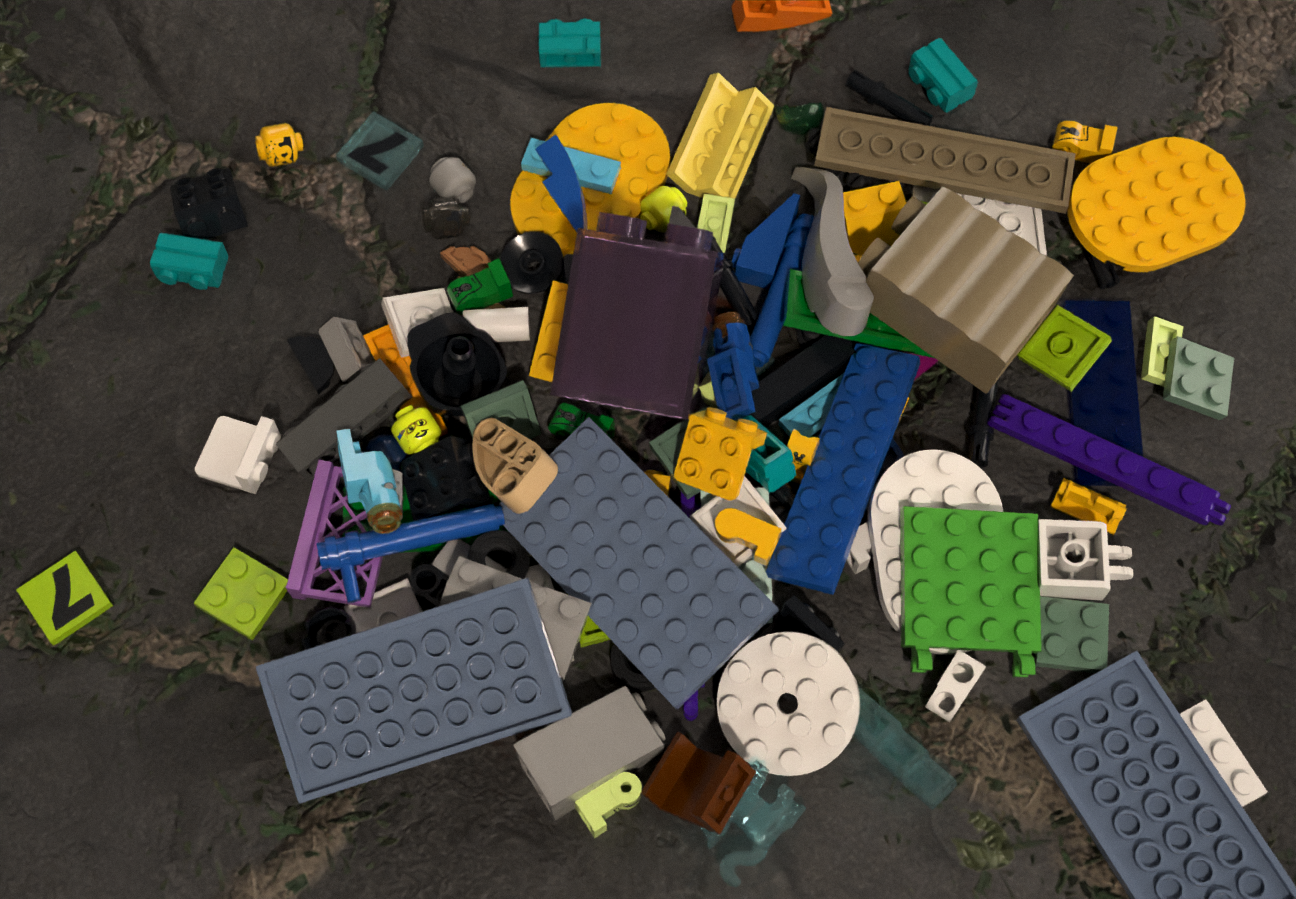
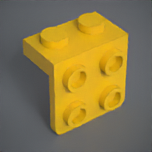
(717, 452)

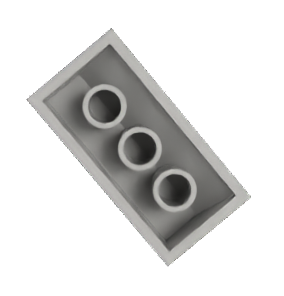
(561, 613)

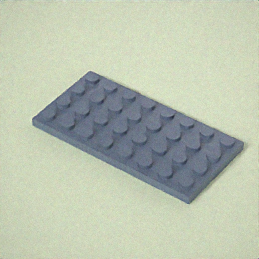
(640, 564)
(414, 690)
(1151, 791)

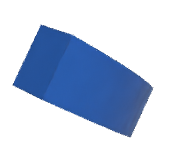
(563, 183)

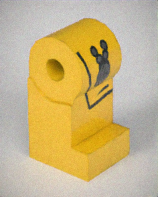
(1085, 141)
(803, 452)
(748, 531)

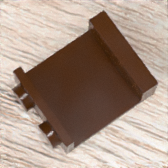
(698, 784)

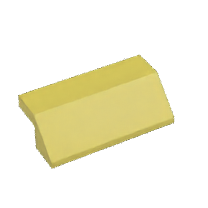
(720, 139)

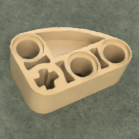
(511, 465)

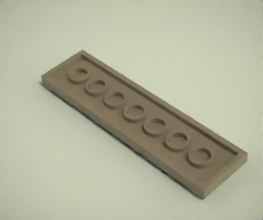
(945, 159)

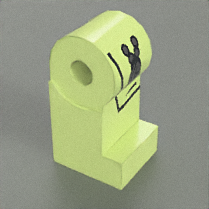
(607, 799)

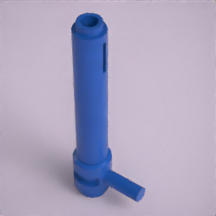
(772, 313)
(357, 547)

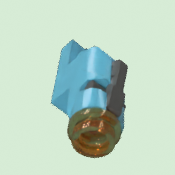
(372, 482)

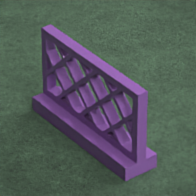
(314, 529)

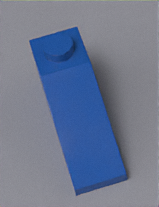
(764, 246)

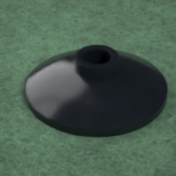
(531, 248)

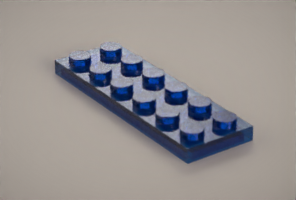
(1107, 395)

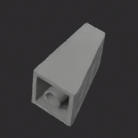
(589, 749)

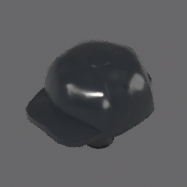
(453, 363)

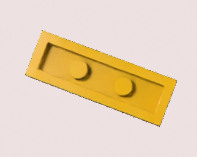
(548, 340)

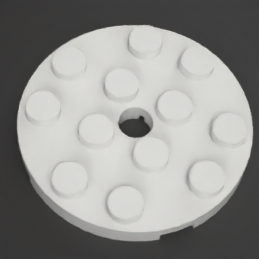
(825, 697)

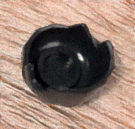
(328, 626)

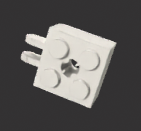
(1088, 571)

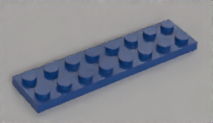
(843, 469)

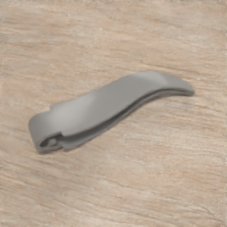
(830, 271)

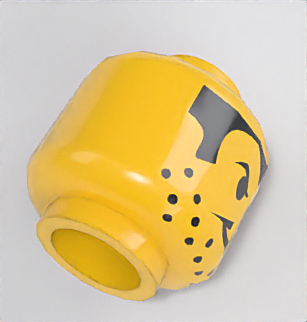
(278, 144)

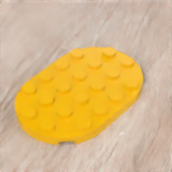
(605, 131)
(1156, 204)

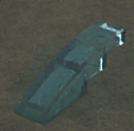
(901, 753)

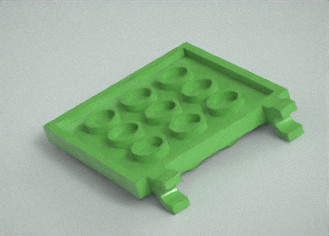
(970, 584)

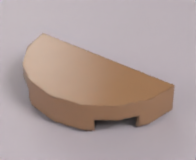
(465, 260)

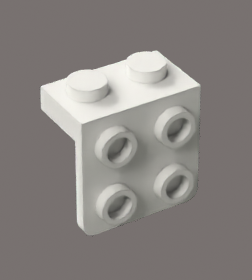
(239, 453)

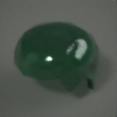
(800, 118)

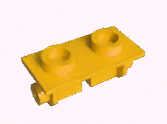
(1088, 505)

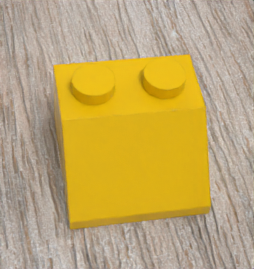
(871, 213)

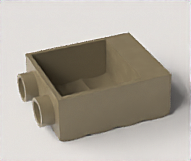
(961, 286)

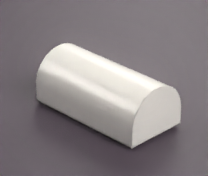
(501, 323)

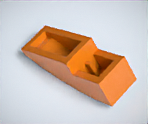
(777, 14)

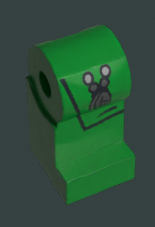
(481, 288)
(569, 418)

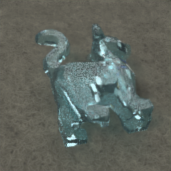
(759, 821)

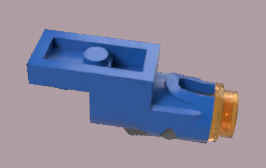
(733, 366)

